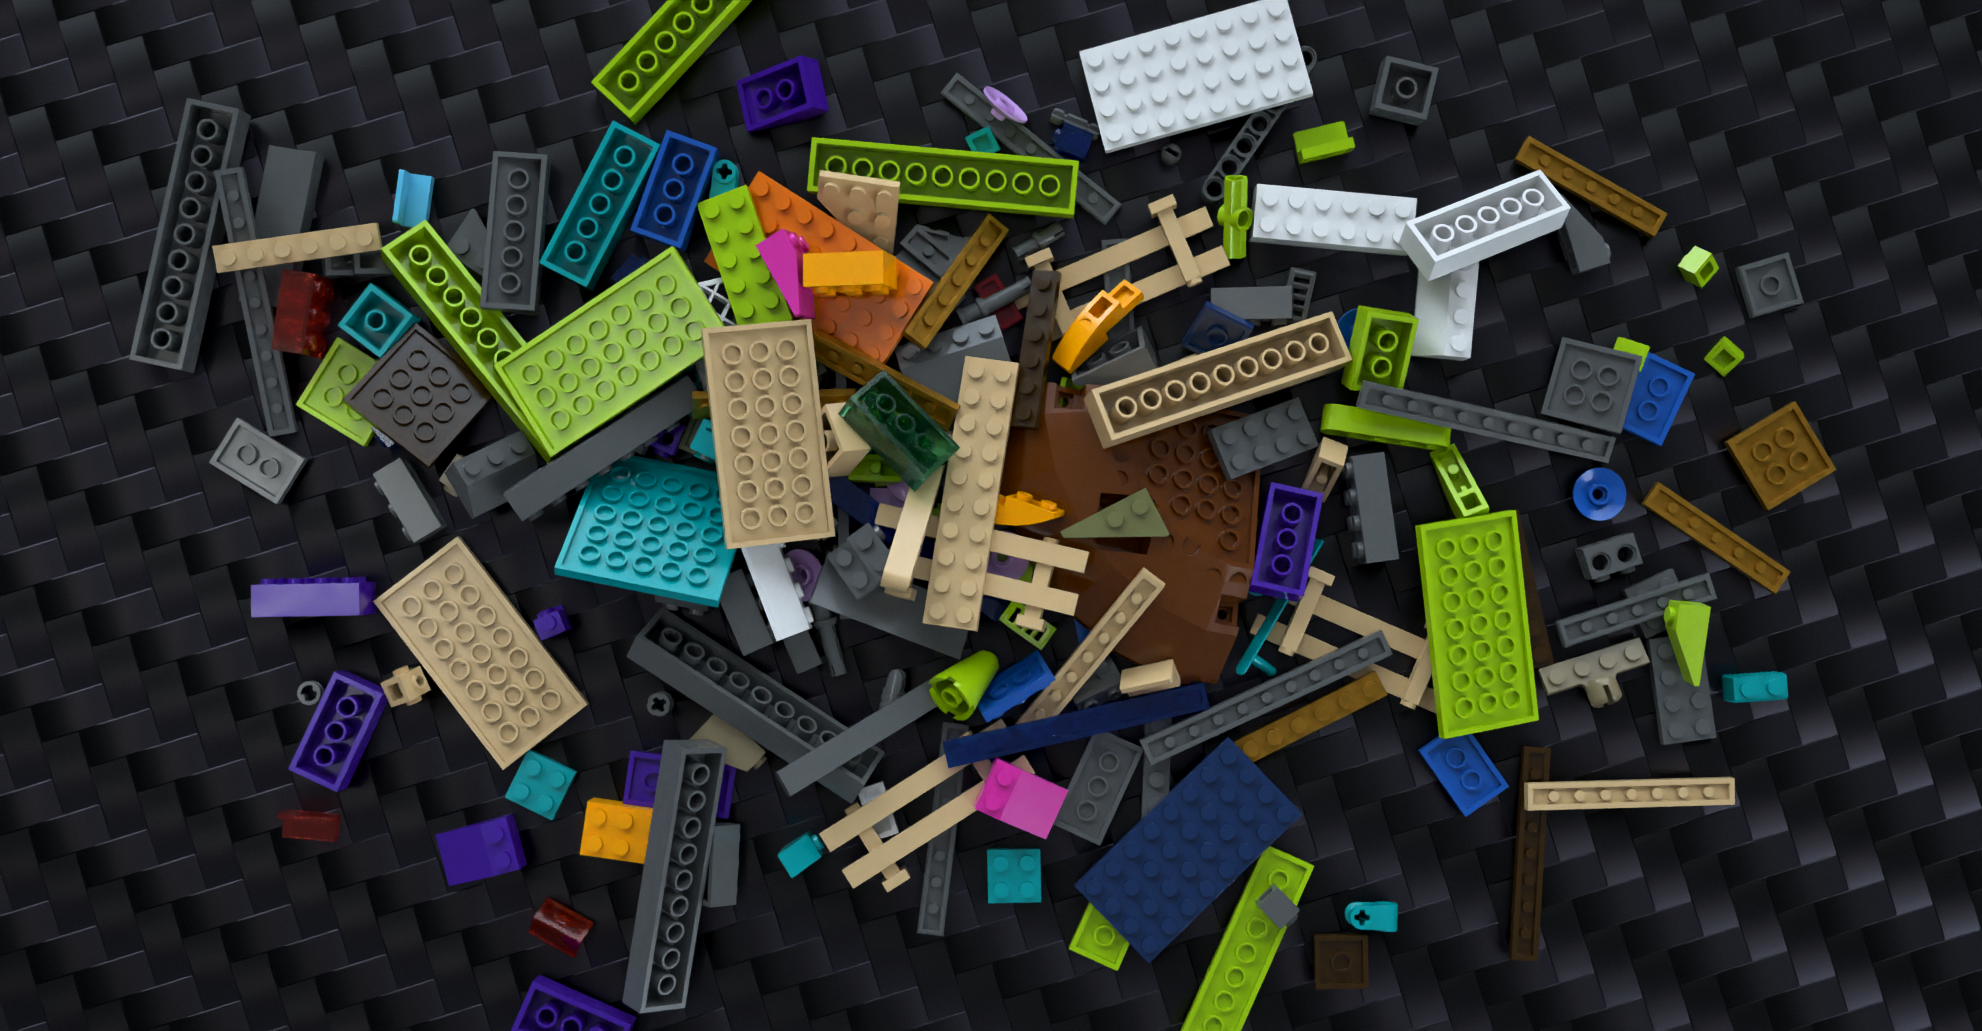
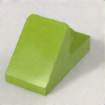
(874, 470)

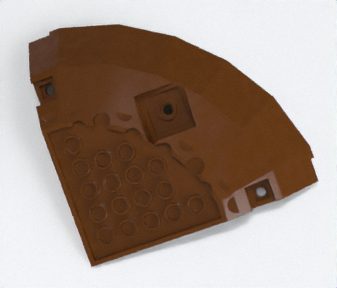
(1209, 522)

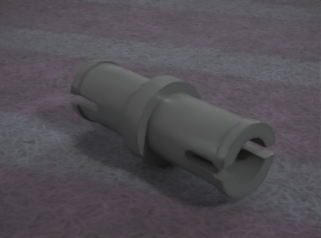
(1038, 241)

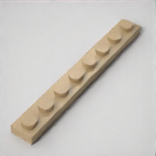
(1095, 647)
(1629, 793)

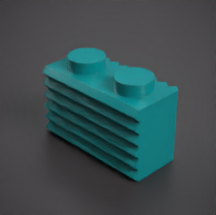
(1754, 687)

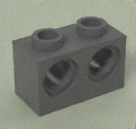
(1608, 552)

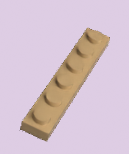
(297, 247)

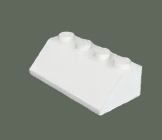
(1446, 314)
(778, 590)

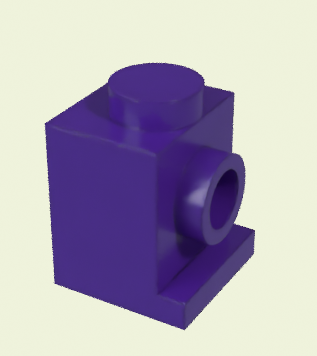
(664, 449)
(552, 622)

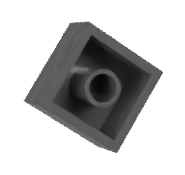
(1403, 91)

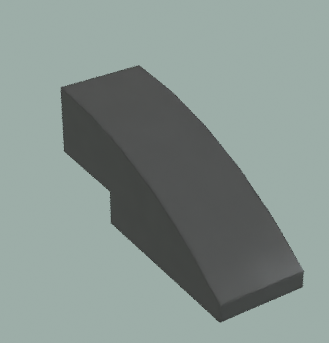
(355, 266)

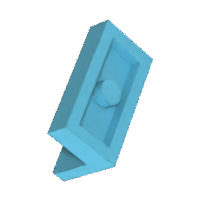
(412, 199)

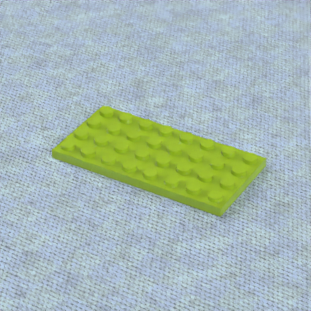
(610, 352)
(1477, 623)

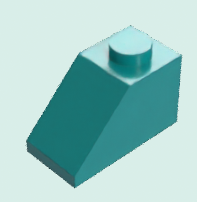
(801, 853)

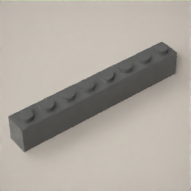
(602, 449)

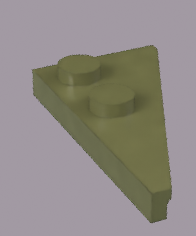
(1126, 518)

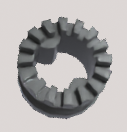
(304, 698)

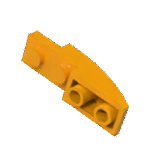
(1093, 323)
(1023, 510)

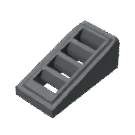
(1310, 276)

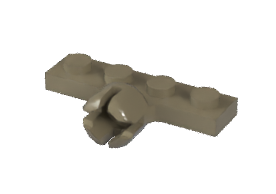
(1595, 672)

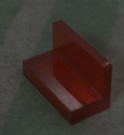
(310, 825)
(560, 927)

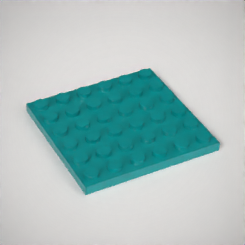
(650, 532)

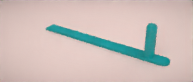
(1250, 656)

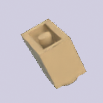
(1325, 467)

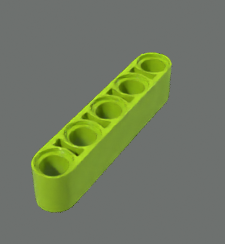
(1383, 428)

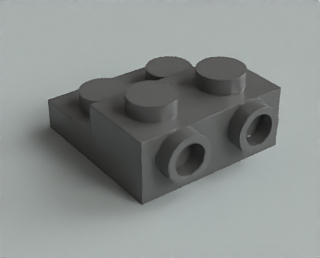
(861, 560)

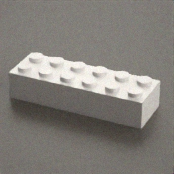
(1330, 219)
(1484, 225)

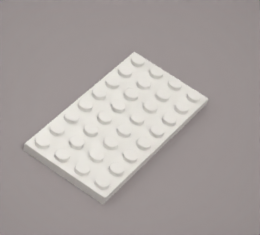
(1195, 73)

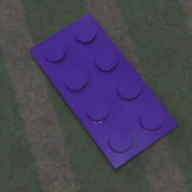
(643, 778)

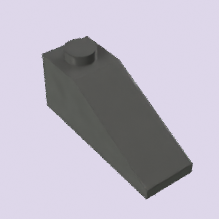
(1582, 243)

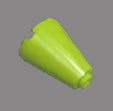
(964, 684)

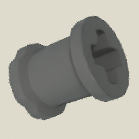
(652, 700)

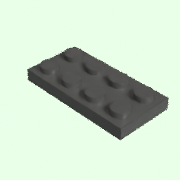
(1262, 439)
(1681, 709)
(1098, 786)

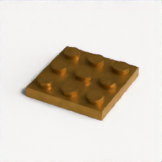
(1779, 456)

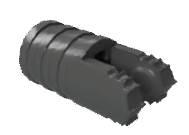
(894, 687)

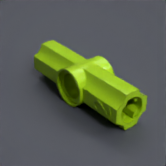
(1235, 216)

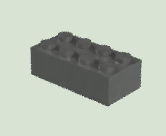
(1369, 508)

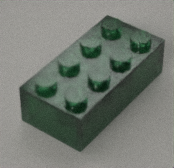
(898, 430)

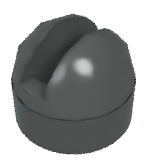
(1168, 158)

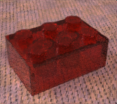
(302, 314)

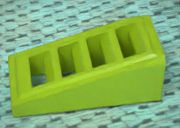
(1004, 618)

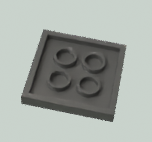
(1591, 385)

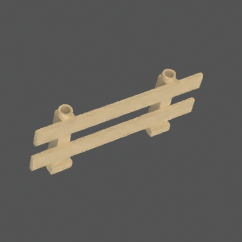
(1171, 232)
(1034, 595)
(1293, 640)
(884, 855)

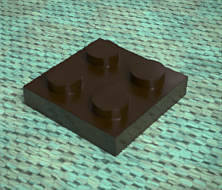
(1340, 961)

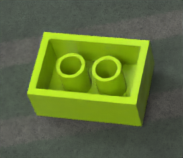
(1380, 347)

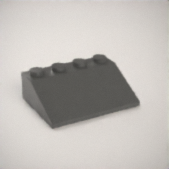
(943, 360)

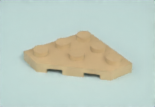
(862, 205)

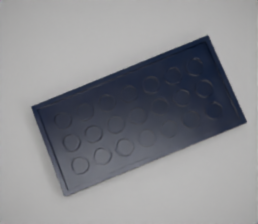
(1188, 849)

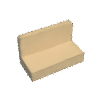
(1149, 678)

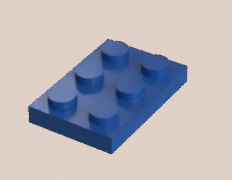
(1656, 399)
(1015, 686)
(1463, 771)

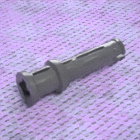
(983, 307)
(825, 623)

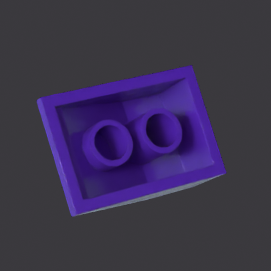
(782, 94)
(481, 850)

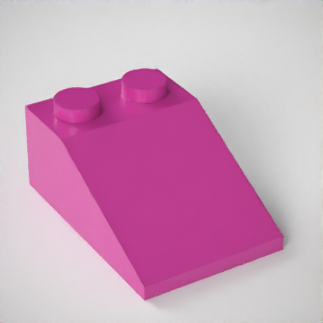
(784, 259)
(1020, 798)

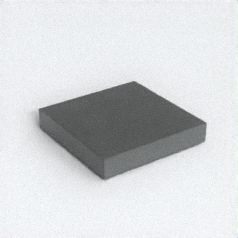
(1769, 285)

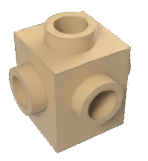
(405, 686)

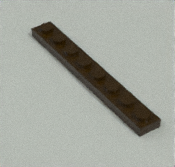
(1528, 860)

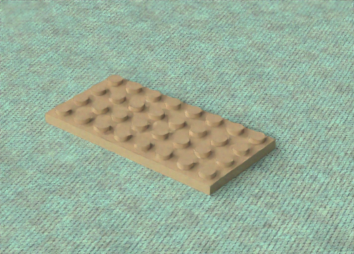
(767, 433)
(481, 652)

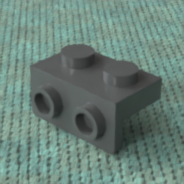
(1100, 686)

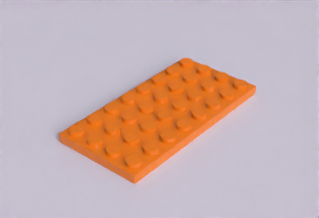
(865, 321)

